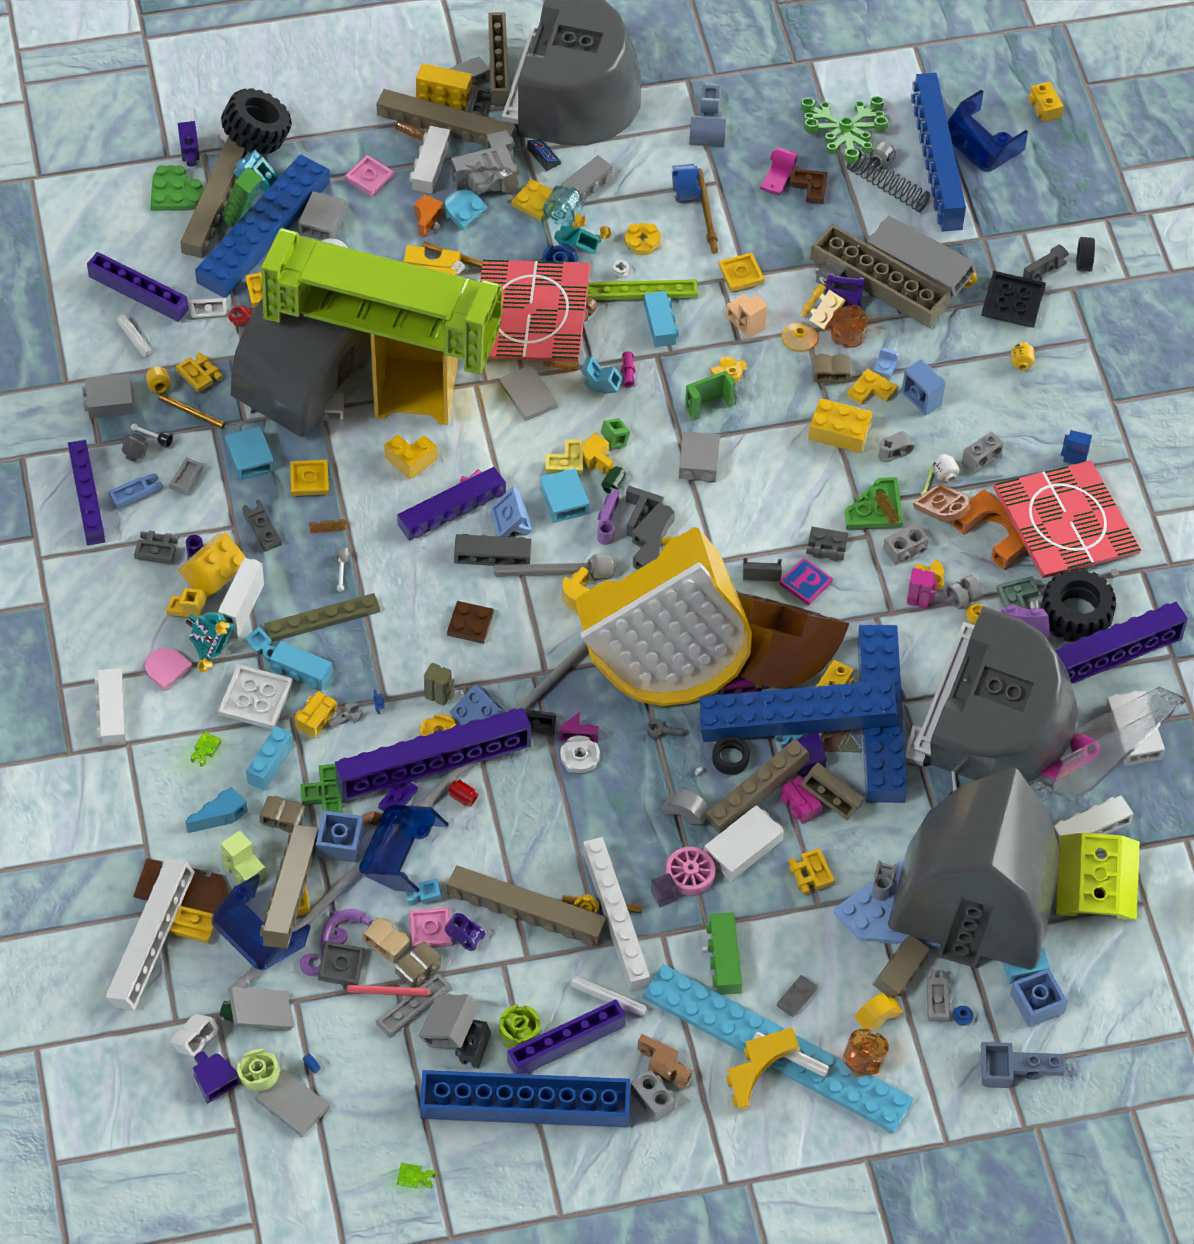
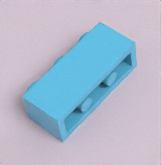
(660, 319)
(301, 665)
(269, 758)

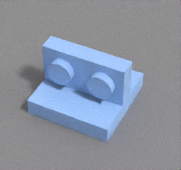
(510, 514)

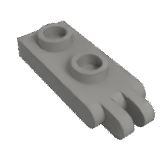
(937, 997)

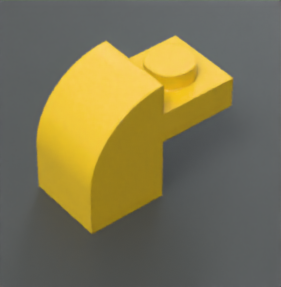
(595, 454)
(574, 587)
(189, 603)
(876, 1011)

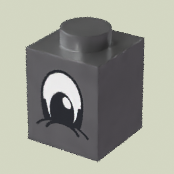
(823, 270)

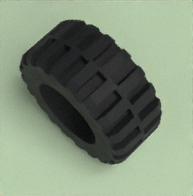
(256, 121)
(1082, 586)

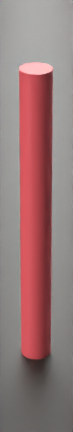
(387, 990)

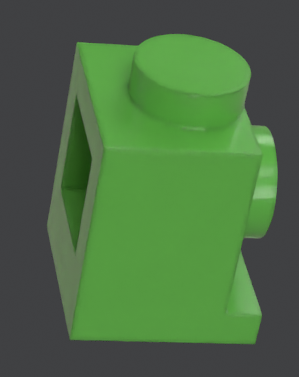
(615, 432)

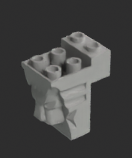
(488, 168)

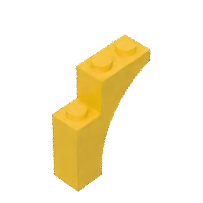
(762, 1053)

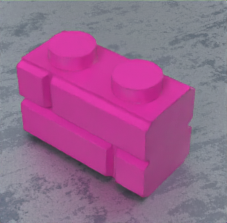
(921, 588)
(802, 802)

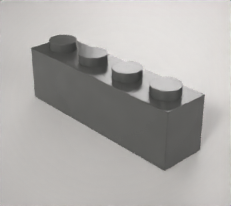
(491, 550)

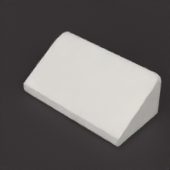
(208, 308)

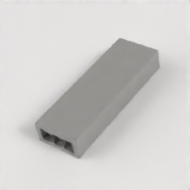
(923, 254)

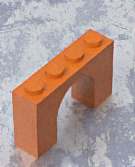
(987, 508)

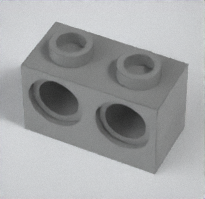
(982, 452)
(901, 545)
(649, 1097)

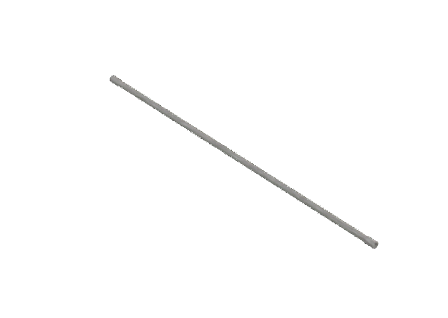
(330, 896)

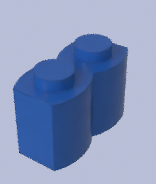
(1076, 447)

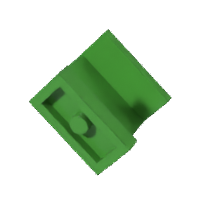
(708, 390)

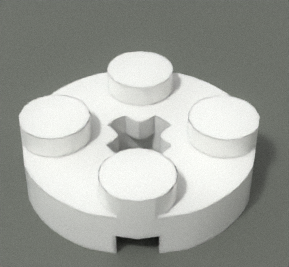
(580, 764)

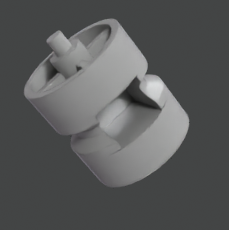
(962, 592)

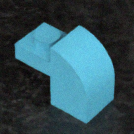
(600, 379)

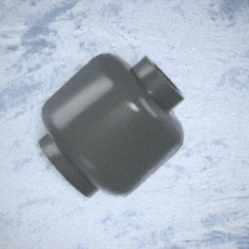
(135, 447)

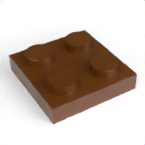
(470, 622)

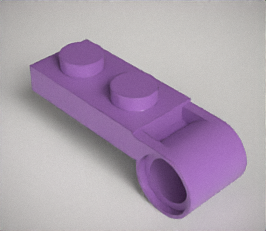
(605, 516)

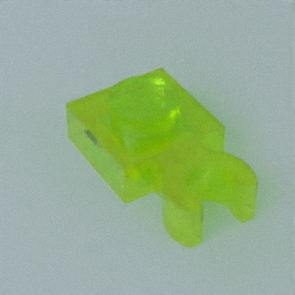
(205, 746)
(411, 1176)

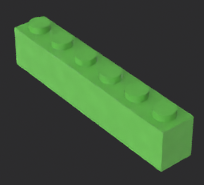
(242, 196)

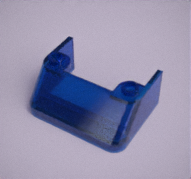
(976, 142)
(393, 841)
(242, 928)

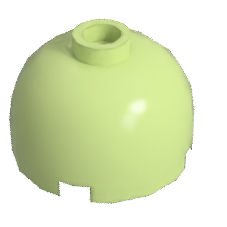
(258, 1070)

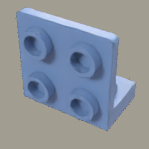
(476, 705)

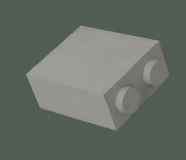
(322, 216)
(108, 396)
(699, 456)
(448, 1021)

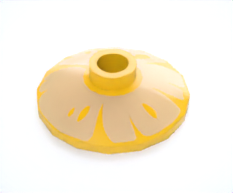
(796, 341)

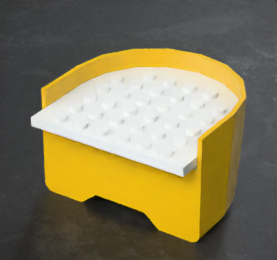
(669, 625)

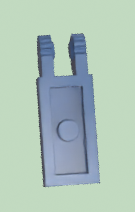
(135, 490)

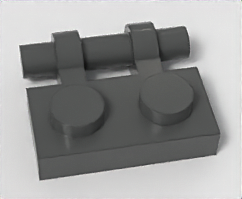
(827, 539)
(156, 551)

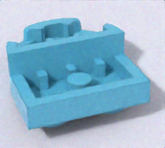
(463, 207)

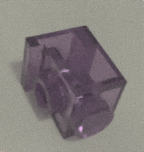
(664, 890)

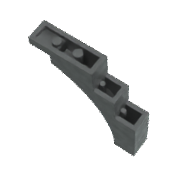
(651, 532)

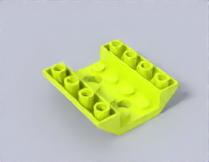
(1083, 873)

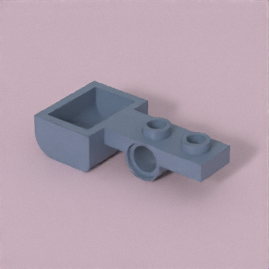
(708, 127)
(1000, 1064)

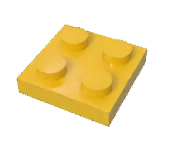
(532, 199)
(741, 272)
(309, 477)

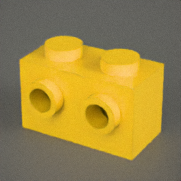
(1045, 102)
(837, 674)

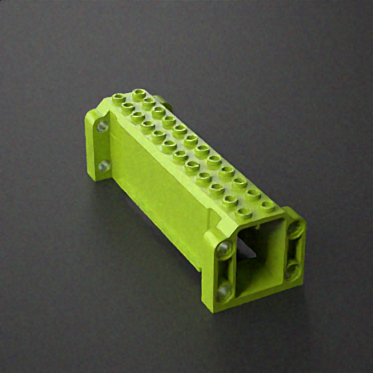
(381, 297)

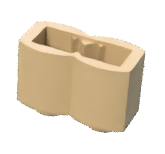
(386, 939)

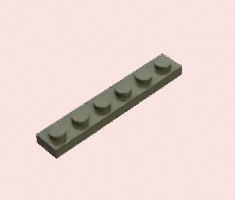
(322, 617)

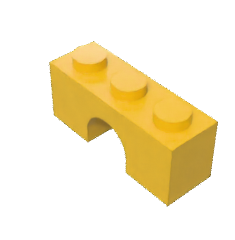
(416, 256)

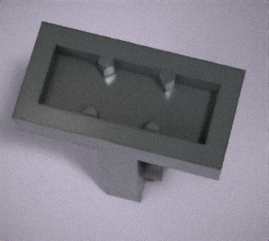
(644, 502)

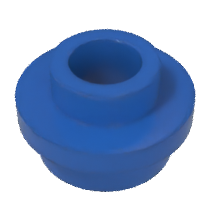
(962, 1020)

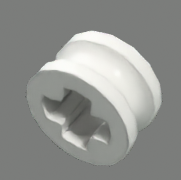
(621, 273)

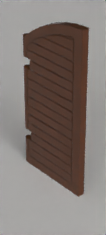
(202, 893)

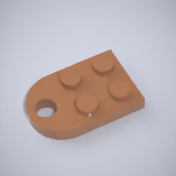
(943, 503)

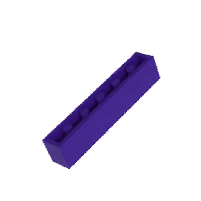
(137, 286)
(86, 492)
(451, 503)
(566, 1038)

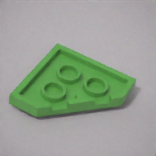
(866, 512)

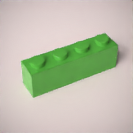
(725, 953)

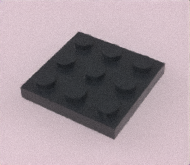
(1013, 299)

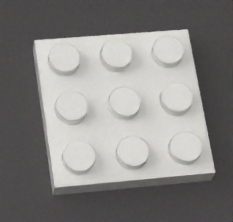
(255, 697)

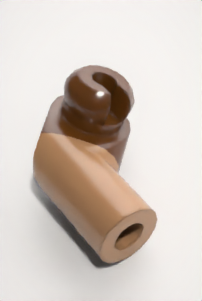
(372, 818)

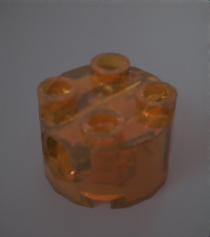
(849, 326)
(865, 1052)

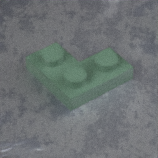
(1015, 591)

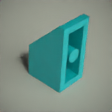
(266, 172)

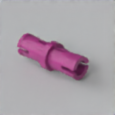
(628, 369)

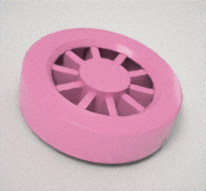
(691, 870)

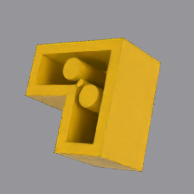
(410, 458)

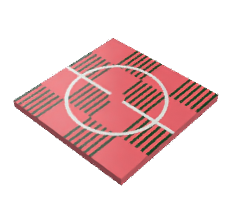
(539, 309)
(1066, 519)

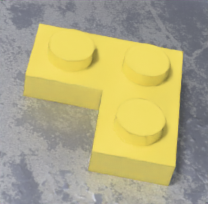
(572, 459)

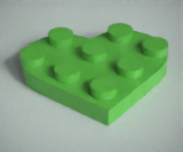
(174, 190)

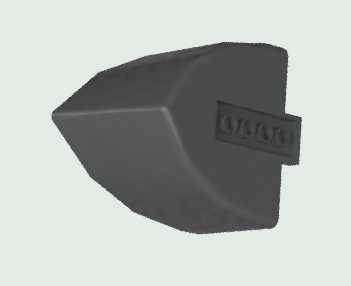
(981, 874)

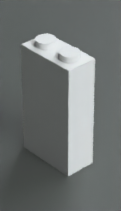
(242, 594)
(1152, 748)
(744, 842)

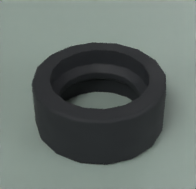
(1085, 254)
(730, 742)

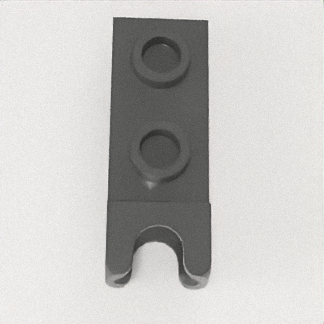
(1053, 260)
(262, 526)

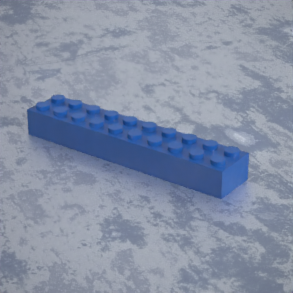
(938, 151)
(258, 228)
(799, 710)
(882, 745)
(525, 1098)

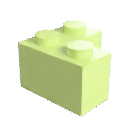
(239, 858)

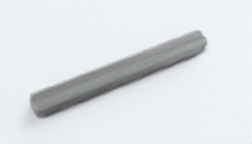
(538, 569)

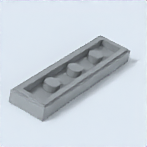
(412, 1006)

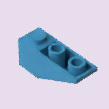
(219, 812)

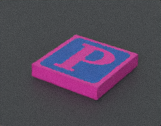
(805, 581)

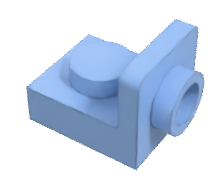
(886, 363)

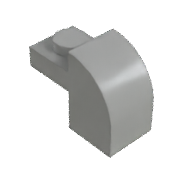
(688, 805)

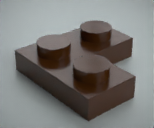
(812, 180)

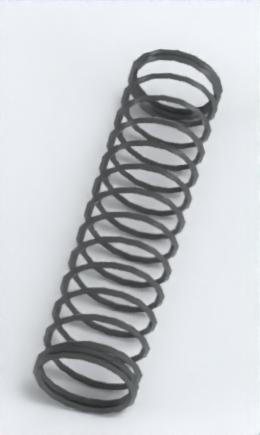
(926, 194)

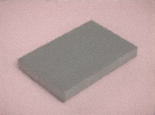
(528, 392)
(260, 1008)
(293, 1103)

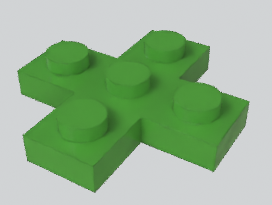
(324, 791)

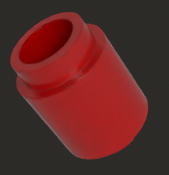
(463, 793)

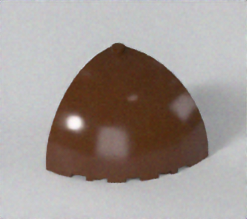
(787, 642)

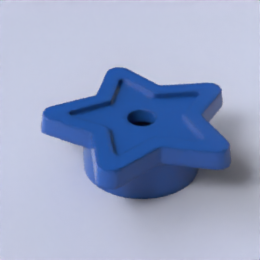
(379, 701)

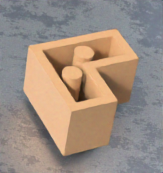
(747, 314)

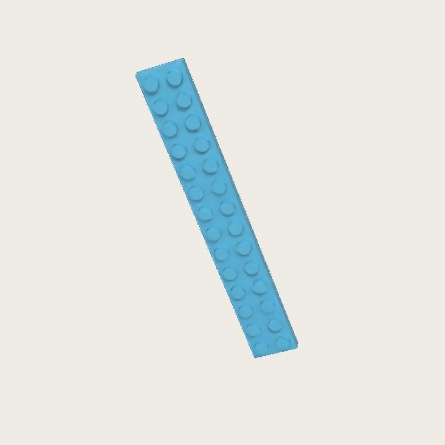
(737, 1024)

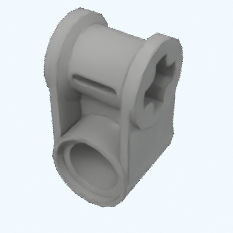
(895, 447)
(884, 877)

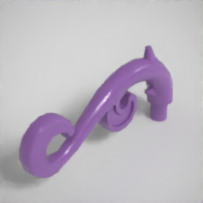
(341, 937)

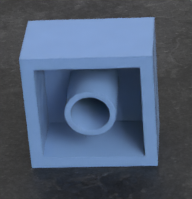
(923, 387)
(339, 836)
(1038, 997)

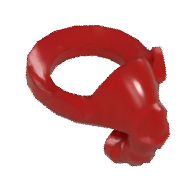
(245, 313)

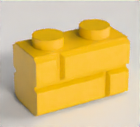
(315, 714)

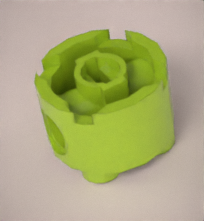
(518, 1025)

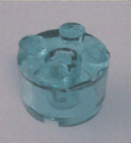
(563, 205)

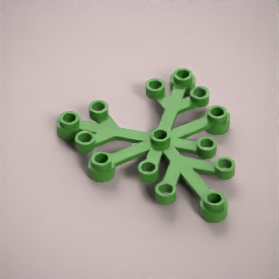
(845, 125)

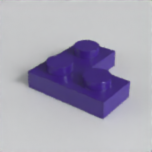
(398, 795)

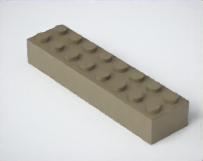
(882, 275)

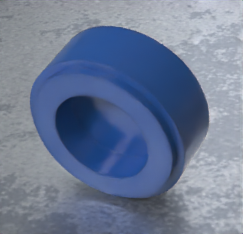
(311, 1063)

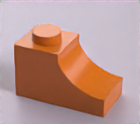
(428, 212)

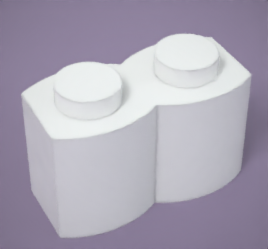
(194, 1035)

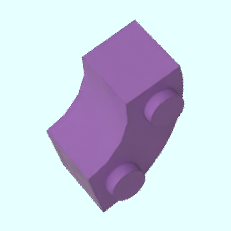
(1035, 617)

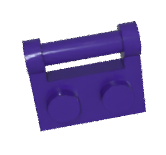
(852, 297)

